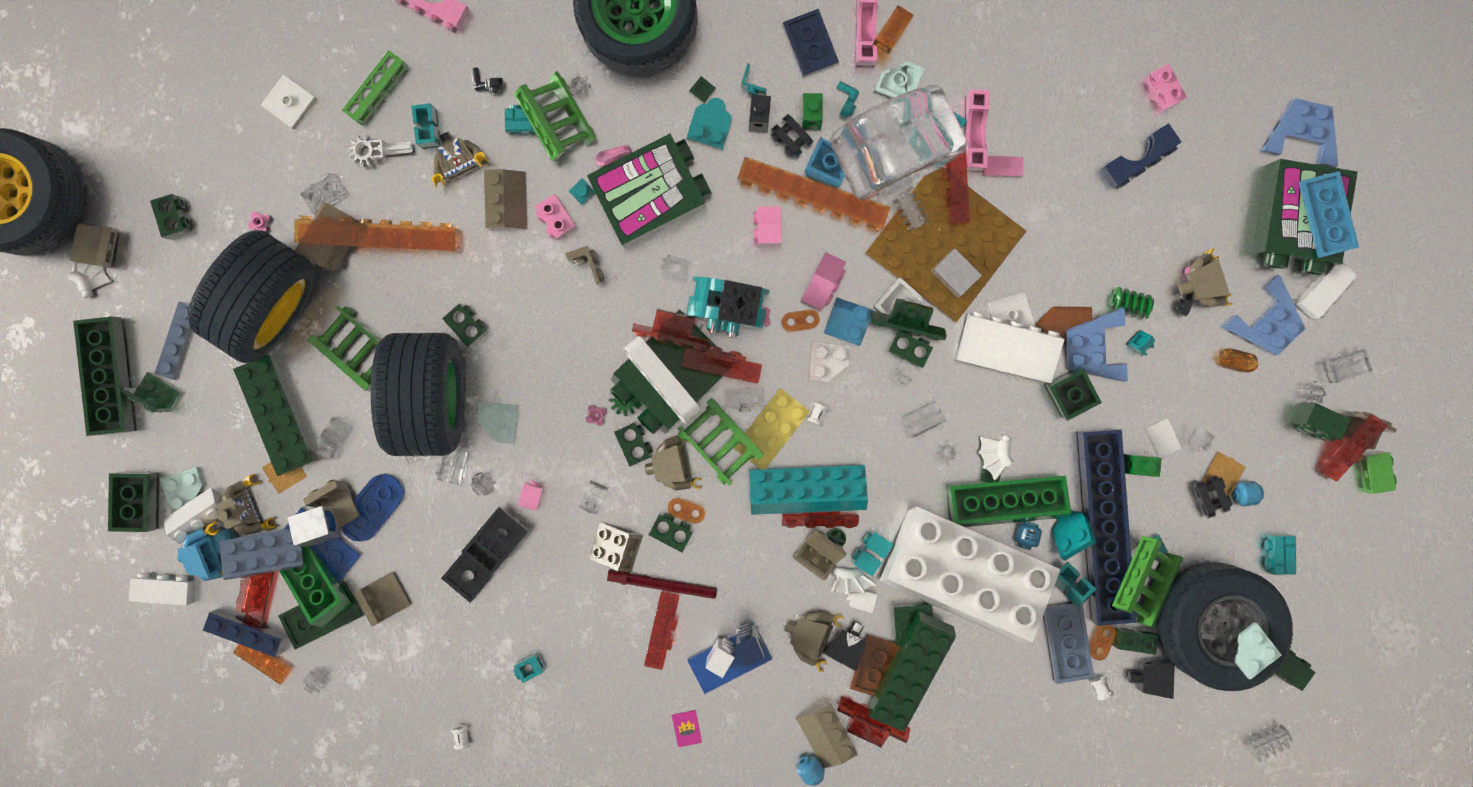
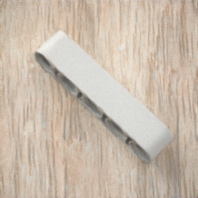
(661, 379)

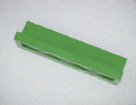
(378, 91)

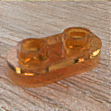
(800, 320)
(1238, 360)
(686, 510)
(1100, 641)

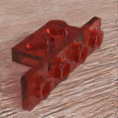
(958, 190)
(672, 327)
(722, 364)
(1354, 447)
(814, 519)
(254, 597)
(661, 630)
(866, 727)

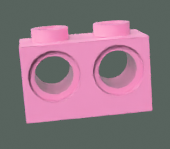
(1166, 87)

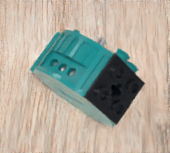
(727, 305)

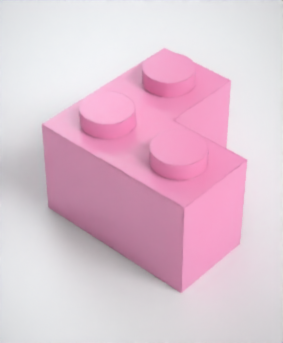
(769, 226)
(824, 281)

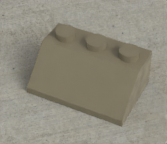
(505, 199)
(326, 255)
(827, 735)

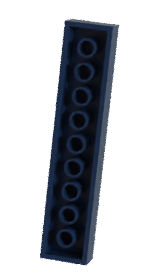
(1107, 512)

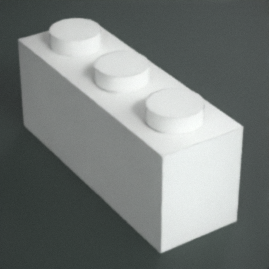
(1326, 291)
(193, 516)
(161, 589)
(720, 657)

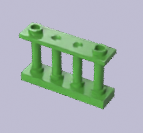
(545, 130)
(335, 354)
(739, 437)
(1136, 576)

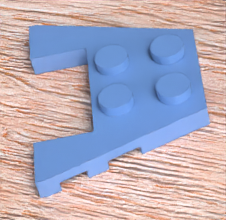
(1309, 123)
(1276, 327)
(1088, 349)

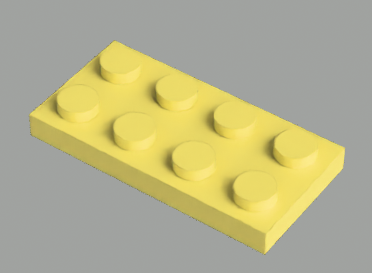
(774, 427)

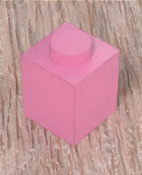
(531, 495)

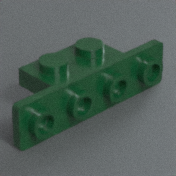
(910, 318)

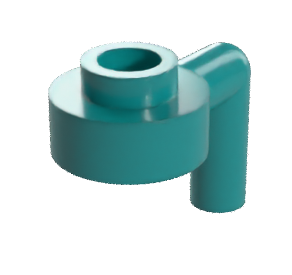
(849, 107)

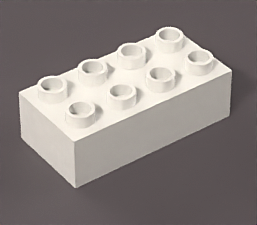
(970, 575)

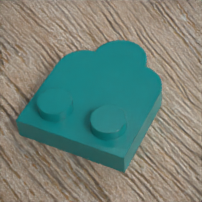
(710, 124)
(1073, 534)

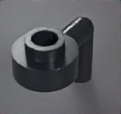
(492, 84)
(1184, 305)

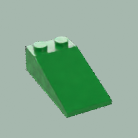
(316, 589)

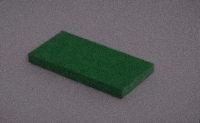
(302, 633)

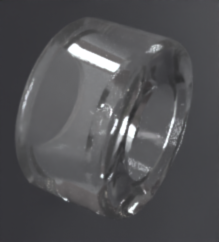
(898, 142)

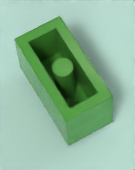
(1378, 472)

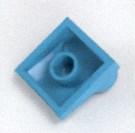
(824, 165)
(848, 321)

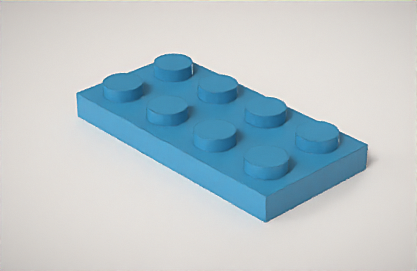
(1328, 214)

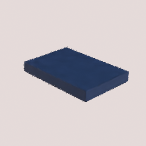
(810, 42)

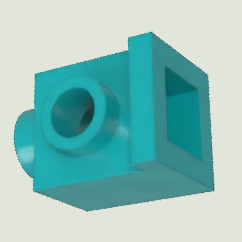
(537, 668)

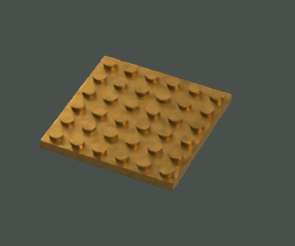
(914, 253)

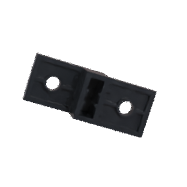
(485, 554)

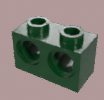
(167, 218)
(462, 329)
(908, 353)
(629, 445)
(668, 537)
(1135, 640)

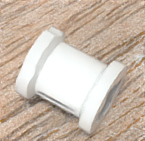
(818, 414)
(1101, 687)
(461, 737)

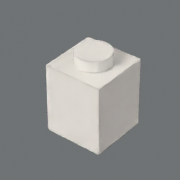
(863, 601)

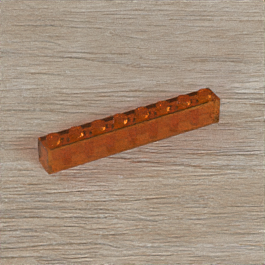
(812, 193)
(374, 234)

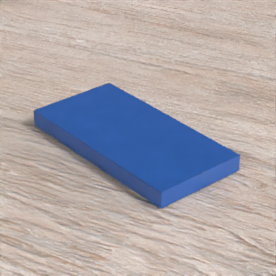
(335, 554)
(711, 681)

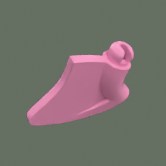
(611, 155)

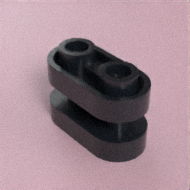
(791, 147)
(1217, 487)

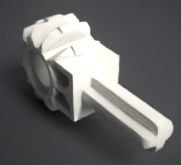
(377, 150)

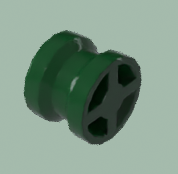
(840, 538)

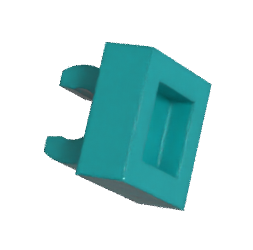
(1141, 342)

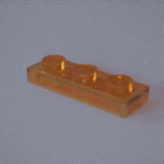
(893, 29)
(268, 665)

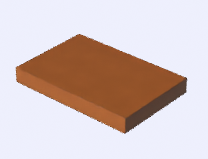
(873, 664)

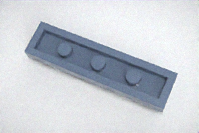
(175, 343)

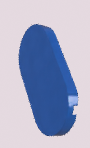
(376, 505)

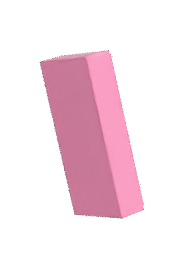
(1004, 166)

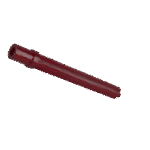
(661, 584)

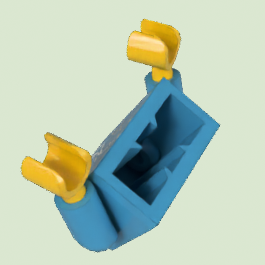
(200, 555)

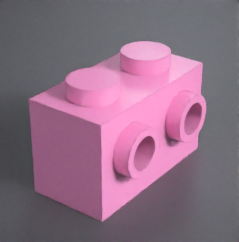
(555, 217)

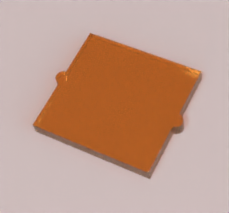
(1227, 469)
(285, 481)

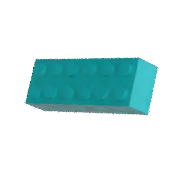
(808, 490)

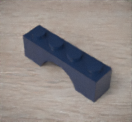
(1160, 142)
(230, 628)
(749, 644)

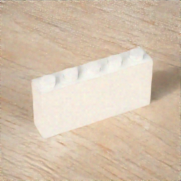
(1010, 347)

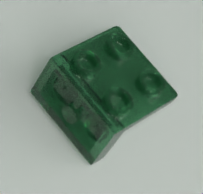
(154, 394)

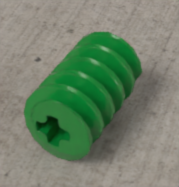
(1132, 301)

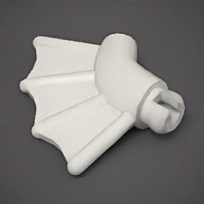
(88, 277)
(996, 454)
(850, 580)

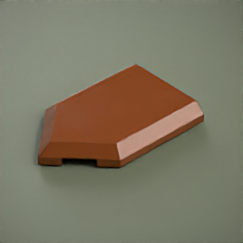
(1063, 318)

